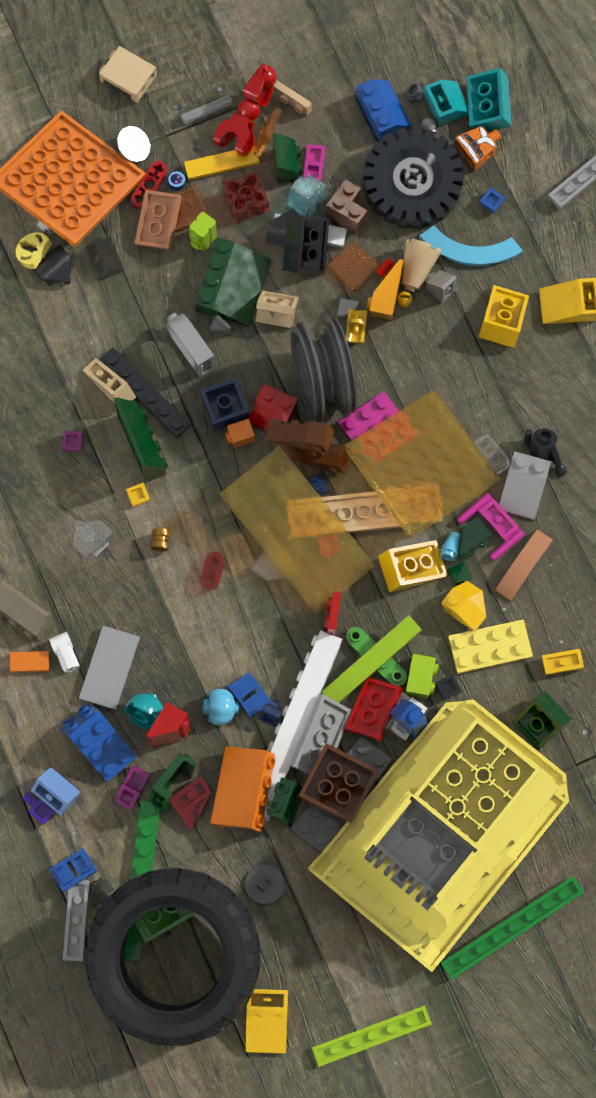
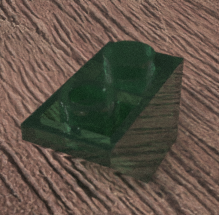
(473, 536)

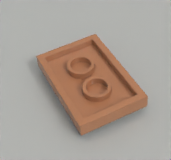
(158, 220)

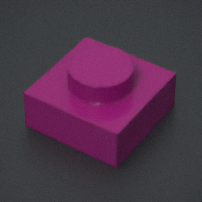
(72, 441)

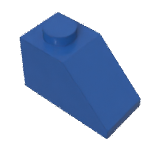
(409, 717)

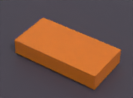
(29, 661)

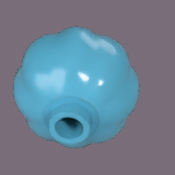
(219, 707)

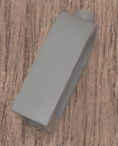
(190, 344)

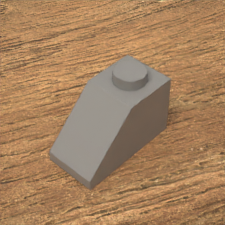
(441, 285)

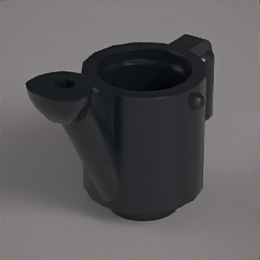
(544, 447)

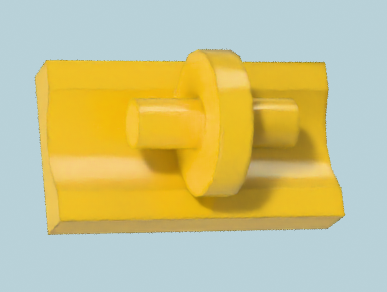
(356, 326)

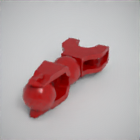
(240, 125)

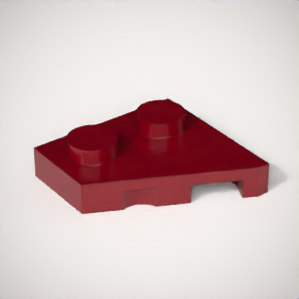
(191, 801)

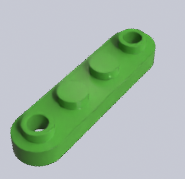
(364, 644)

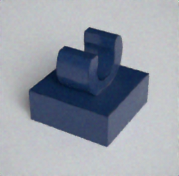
(319, 485)
(270, 714)

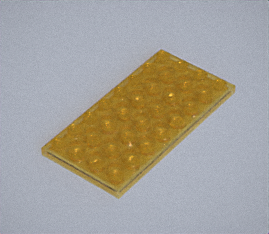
(297, 529)

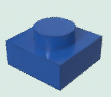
(492, 200)

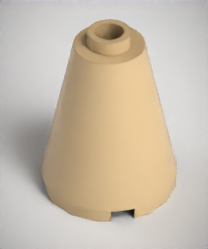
(417, 263)

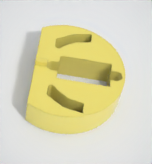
(29, 259)

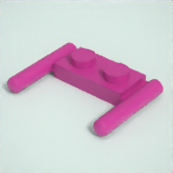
(498, 520)

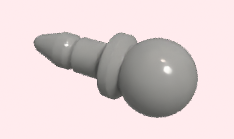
(428, 123)

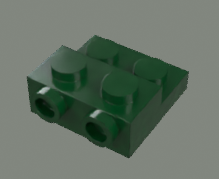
(285, 802)

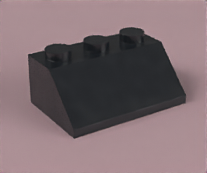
(306, 244)

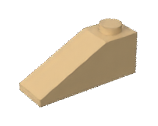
(108, 381)

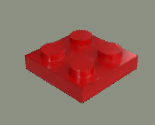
(333, 609)

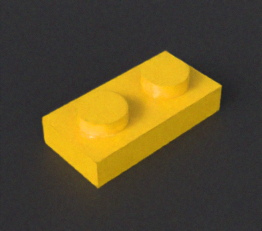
(562, 662)

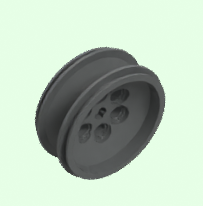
(323, 369)

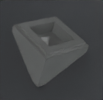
(220, 326)

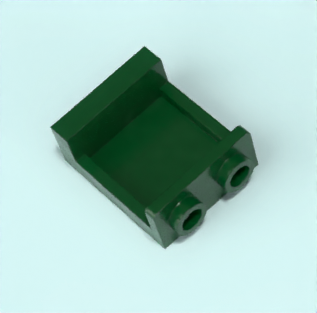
(160, 795)

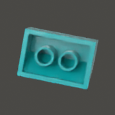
(489, 100)

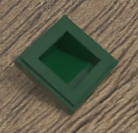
(460, 573)

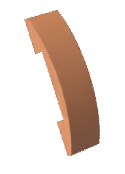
(523, 565)

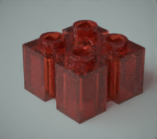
(255, 199)

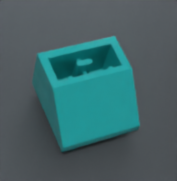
(445, 101)

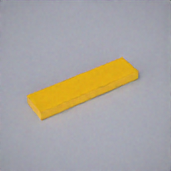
(219, 164)

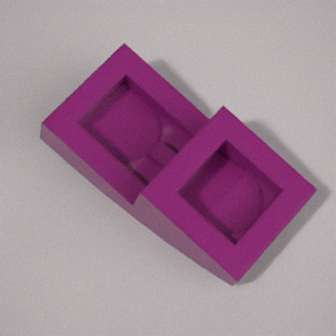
(132, 787)

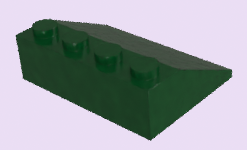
(232, 282)
(140, 439)

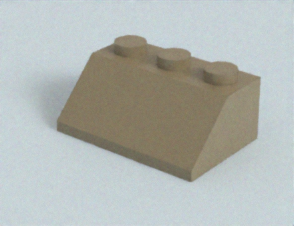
(23, 612)

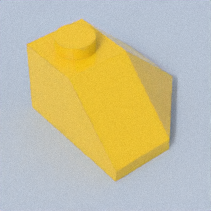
(466, 605)

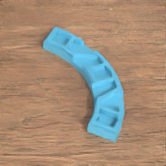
(471, 255)

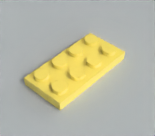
(490, 646)

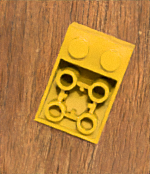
(569, 301)
(267, 1021)

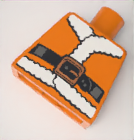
(477, 146)

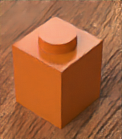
(240, 433)

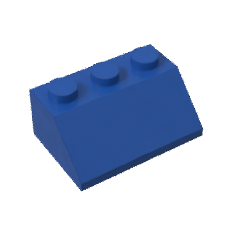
(382, 107)

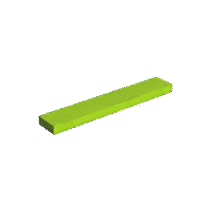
(372, 660)
(371, 1036)

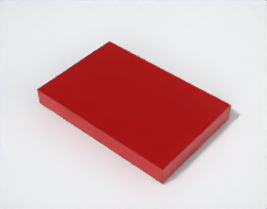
(372, 709)

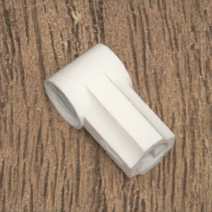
(63, 648)

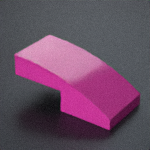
(314, 161)

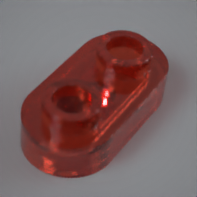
(212, 572)

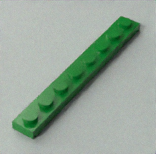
(142, 863)
(512, 928)

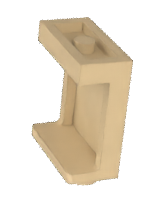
(128, 73)

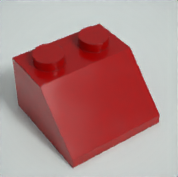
(272, 405)

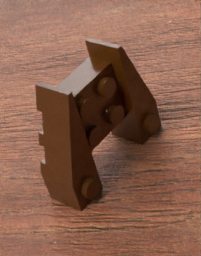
(309, 444)

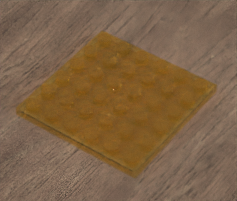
(422, 464)

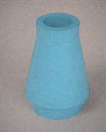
(450, 548)

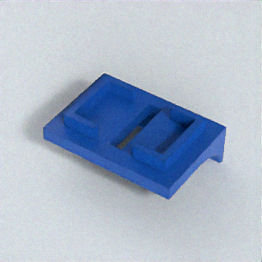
(245, 686)
(64, 875)

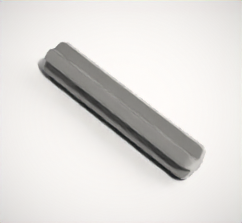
(206, 109)

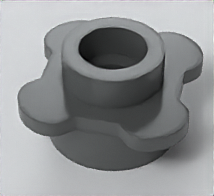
(415, 91)

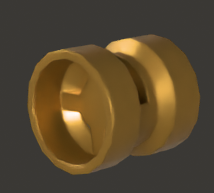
(160, 539)

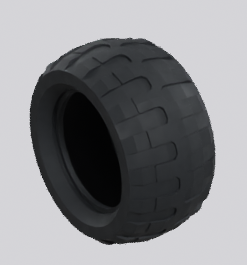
(160, 1022)

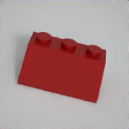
(169, 727)

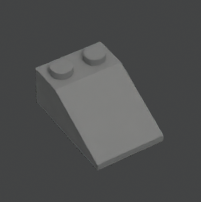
(524, 485)

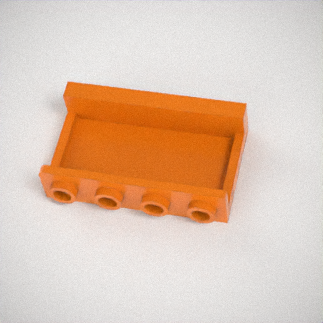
(243, 788)

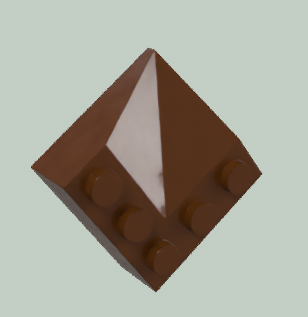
(338, 784)

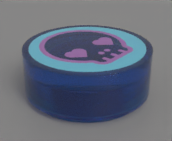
(176, 180)

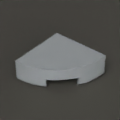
(344, 306)

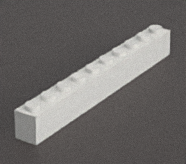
(303, 700)

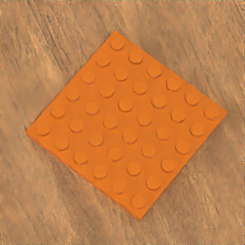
(68, 178)

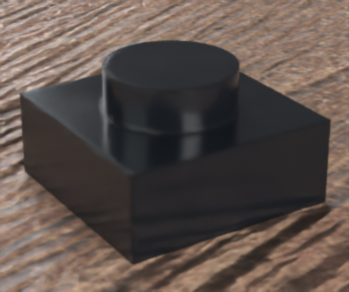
(448, 687)

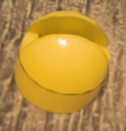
(404, 302)

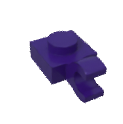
(39, 809)

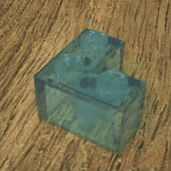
(305, 195)

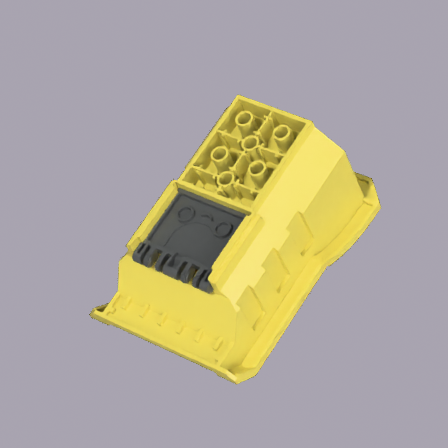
(443, 830)

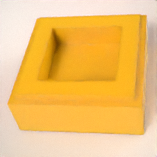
(138, 495)

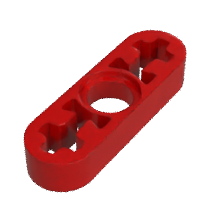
(149, 176)

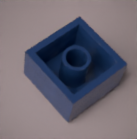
(224, 404)

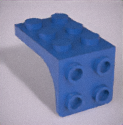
(98, 741)

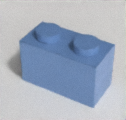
(55, 791)

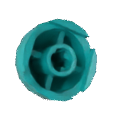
(143, 709)

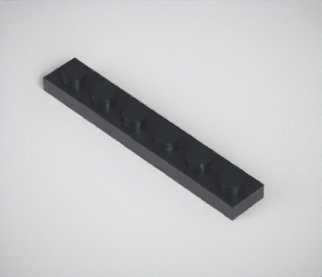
(146, 393)

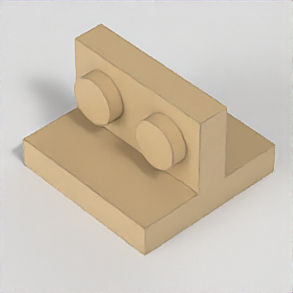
(276, 309)

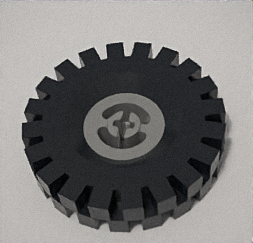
(407, 155)

